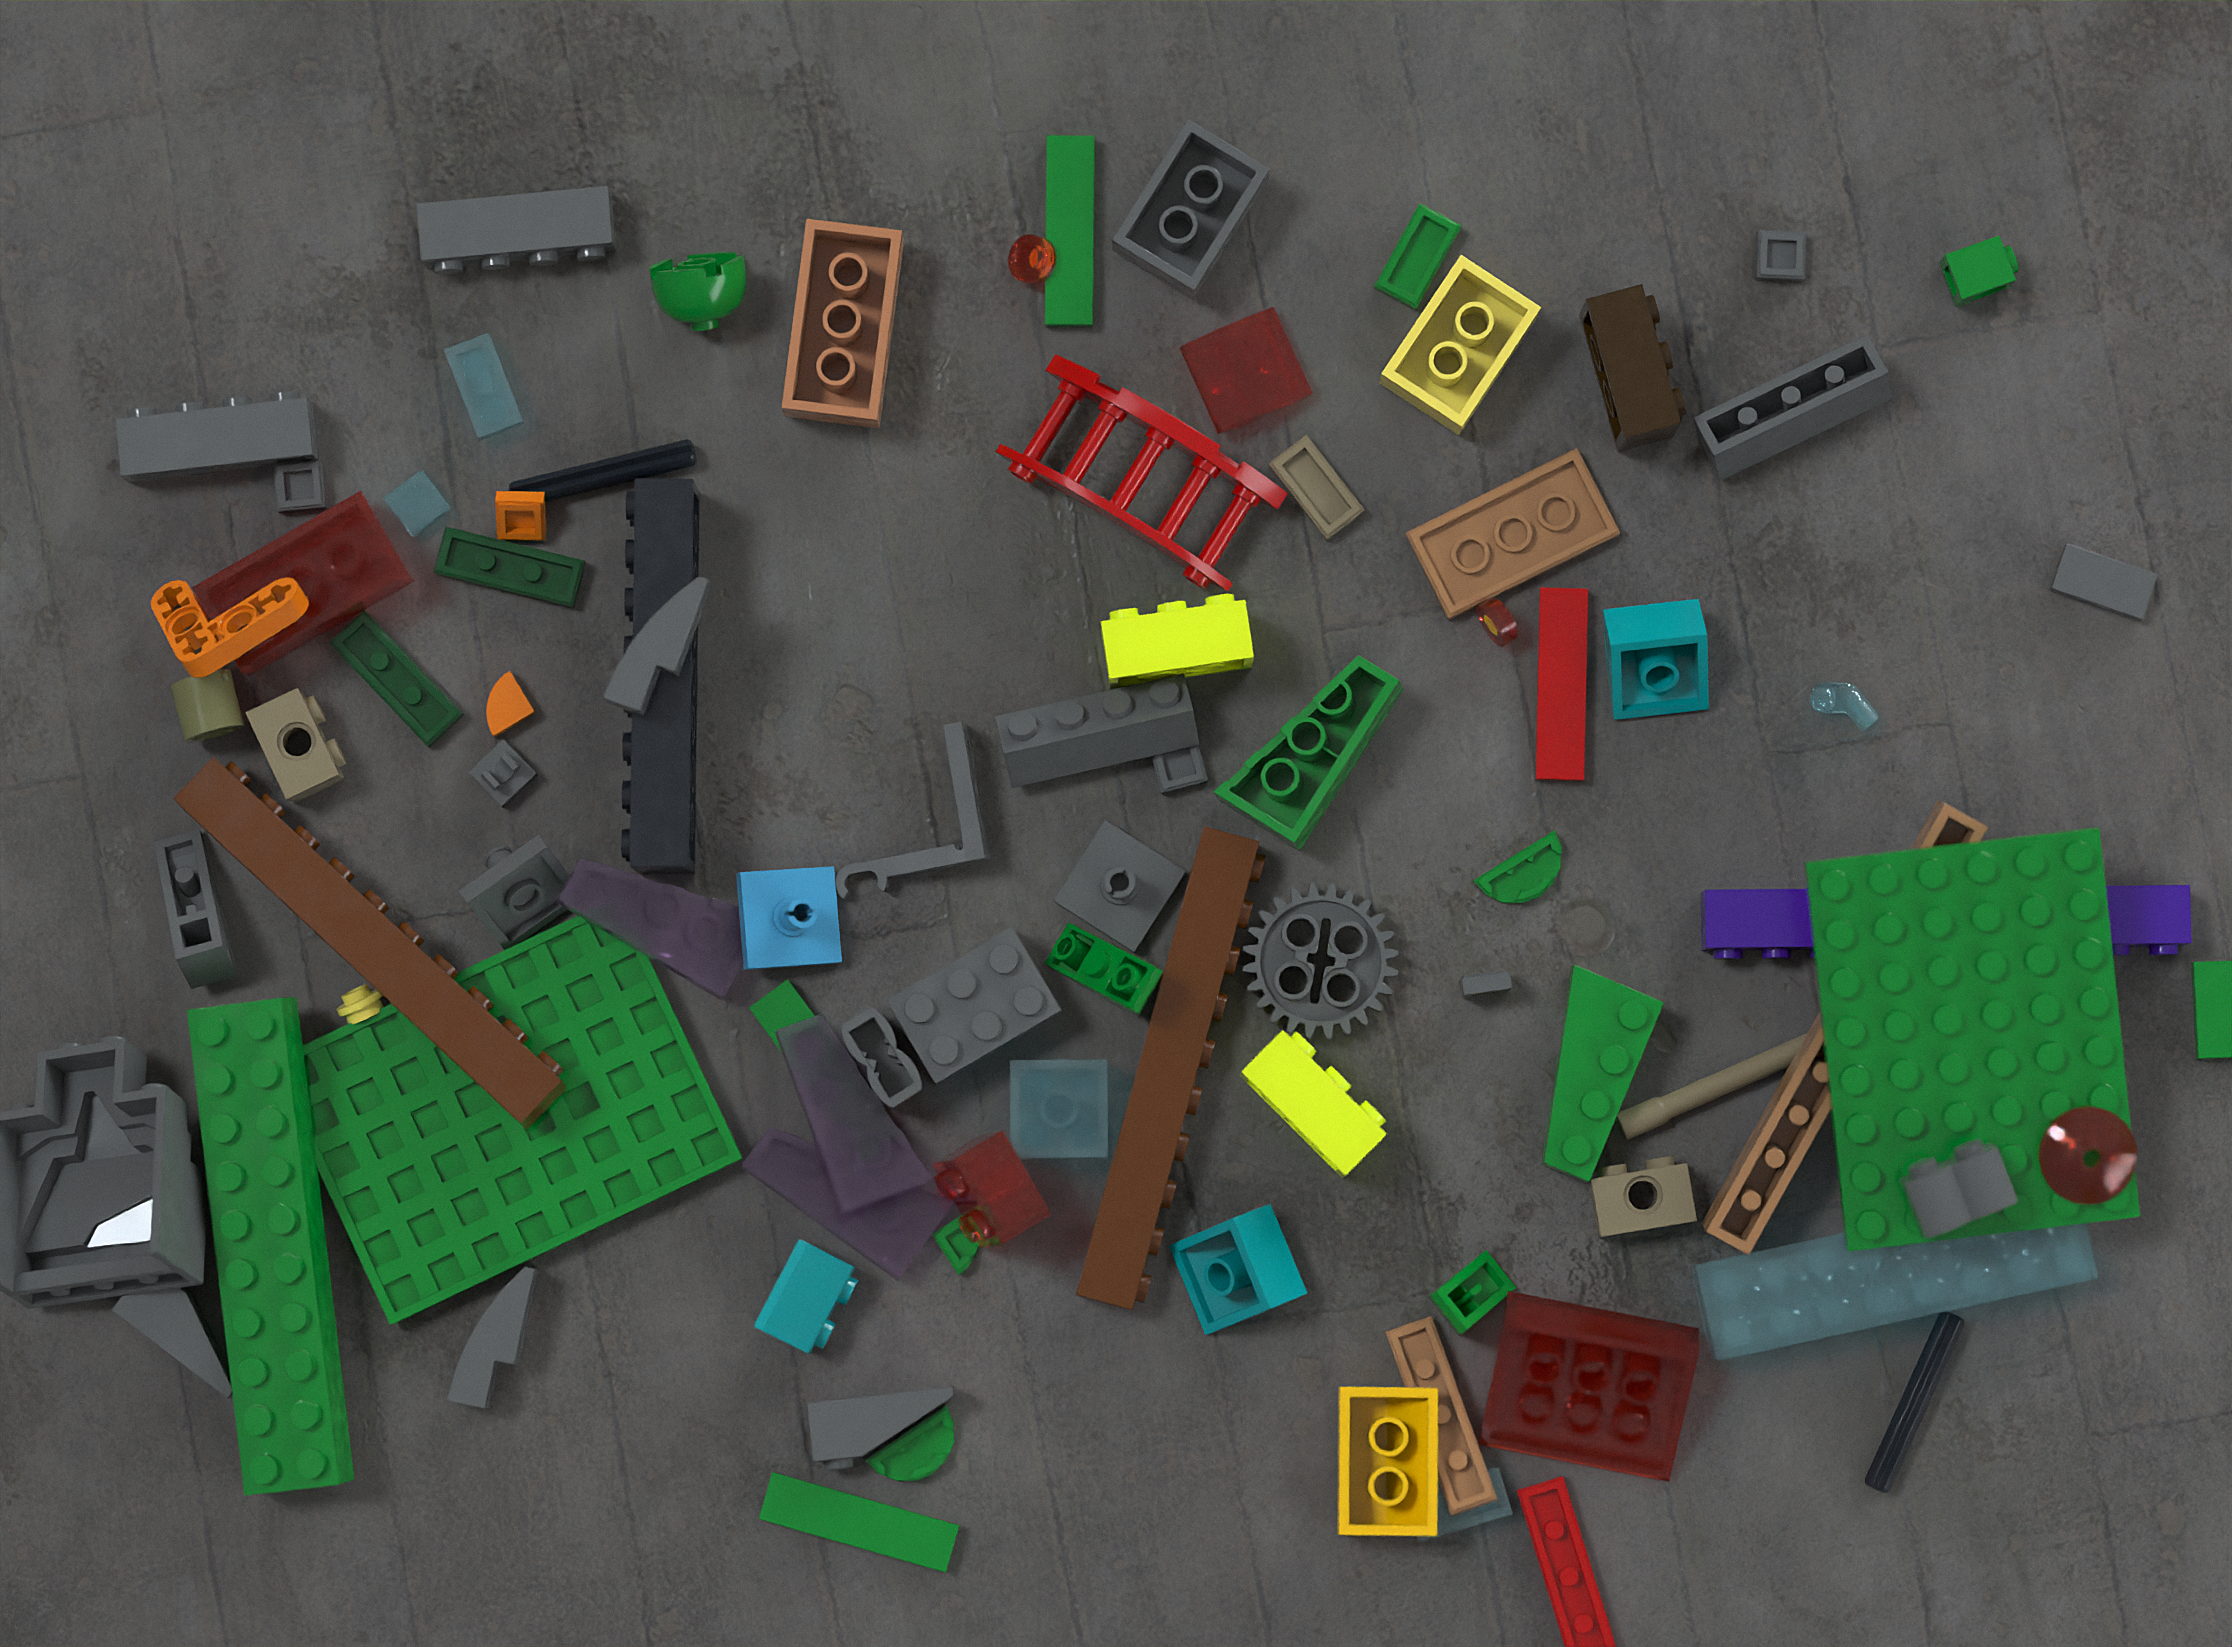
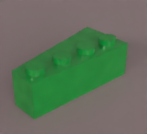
(1308, 761)
(1596, 1059)

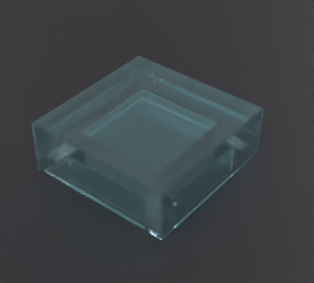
(417, 503)

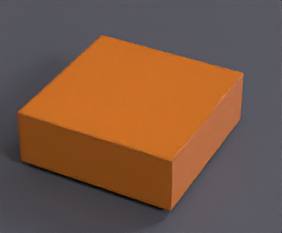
(520, 515)

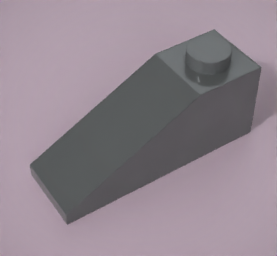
(194, 910)
(178, 1327)
(860, 1424)

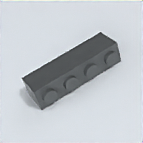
(516, 228)
(1793, 407)
(217, 438)
(1097, 730)

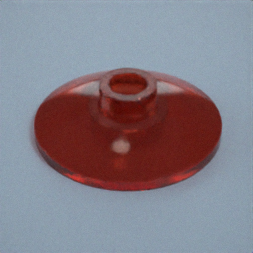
(2067, 1141)

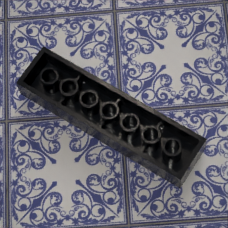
(665, 738)

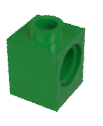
(1979, 270)

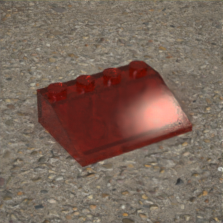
(1589, 1386)

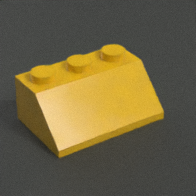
(1387, 1461)

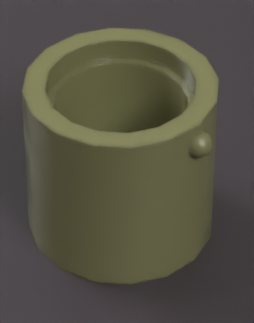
(207, 706)

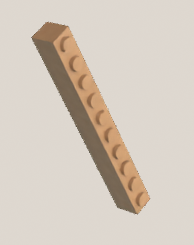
(1799, 1100)

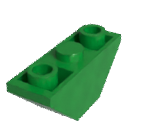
(1104, 969)

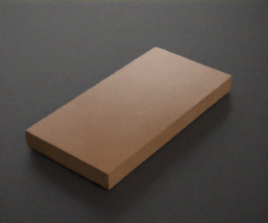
(1512, 533)

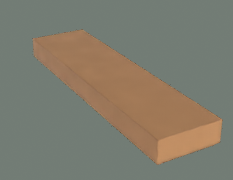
(1460, 1462)

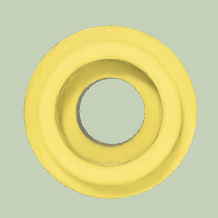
(360, 1004)

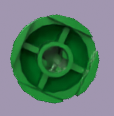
(699, 288)

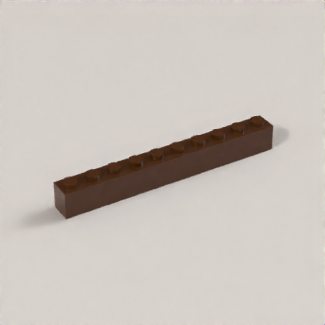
(370, 942)
(1168, 1068)

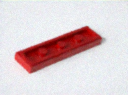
(1561, 684)
(1565, 1564)

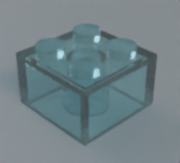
(1059, 1109)

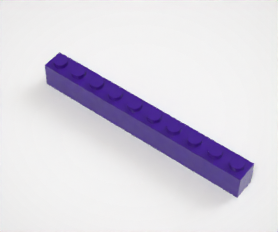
(1781, 920)

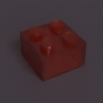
(990, 1190)

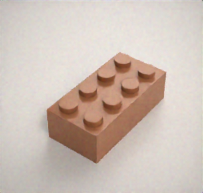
(842, 323)

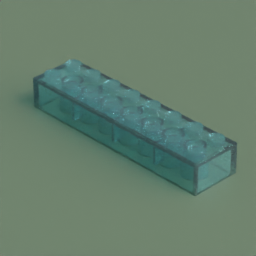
(1826, 1291)

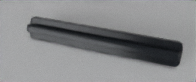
(610, 471)
(1914, 1401)

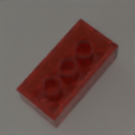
(338, 561)

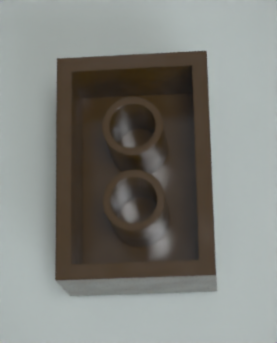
(1632, 367)

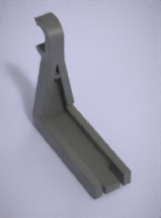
(970, 817)

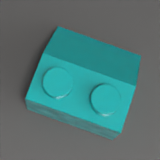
(1656, 659)
(1237, 1269)
(806, 1297)

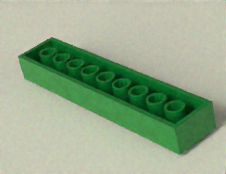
(270, 1246)

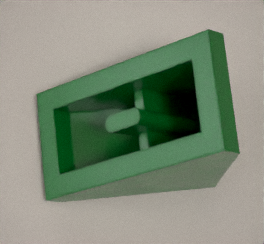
(1471, 1292)

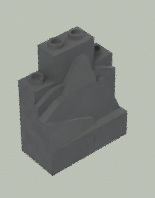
(98, 1182)

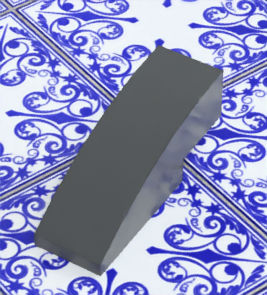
(658, 648)
(494, 1340)

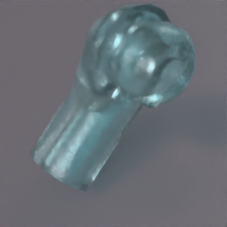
(1843, 698)

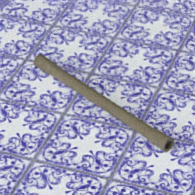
(1659, 1110)

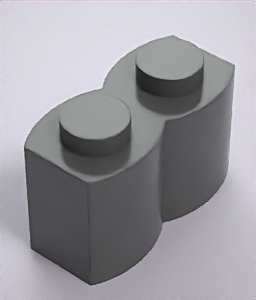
(876, 1048)
(1958, 1188)

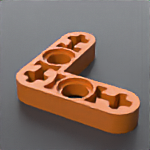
(265, 611)

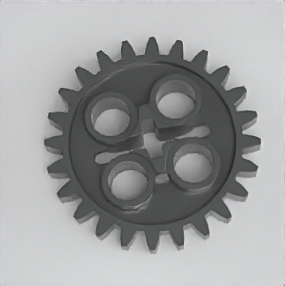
(1276, 953)

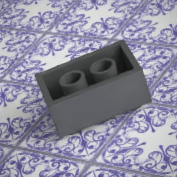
(1190, 209)
(974, 1006)

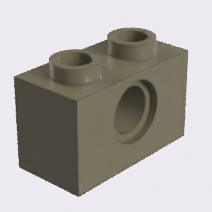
(276, 723)
(1671, 1203)

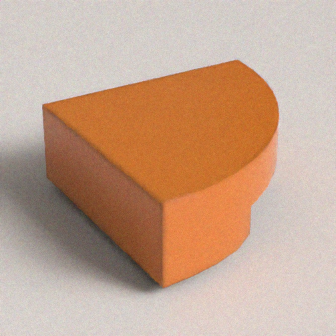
(507, 705)

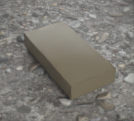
(1316, 487)

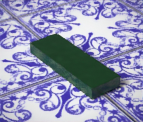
(509, 567)
(396, 678)

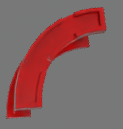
(1161, 434)

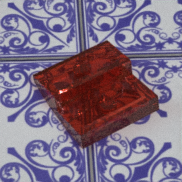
(1245, 370)

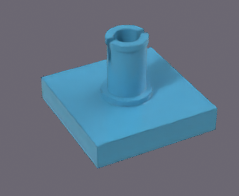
(788, 918)

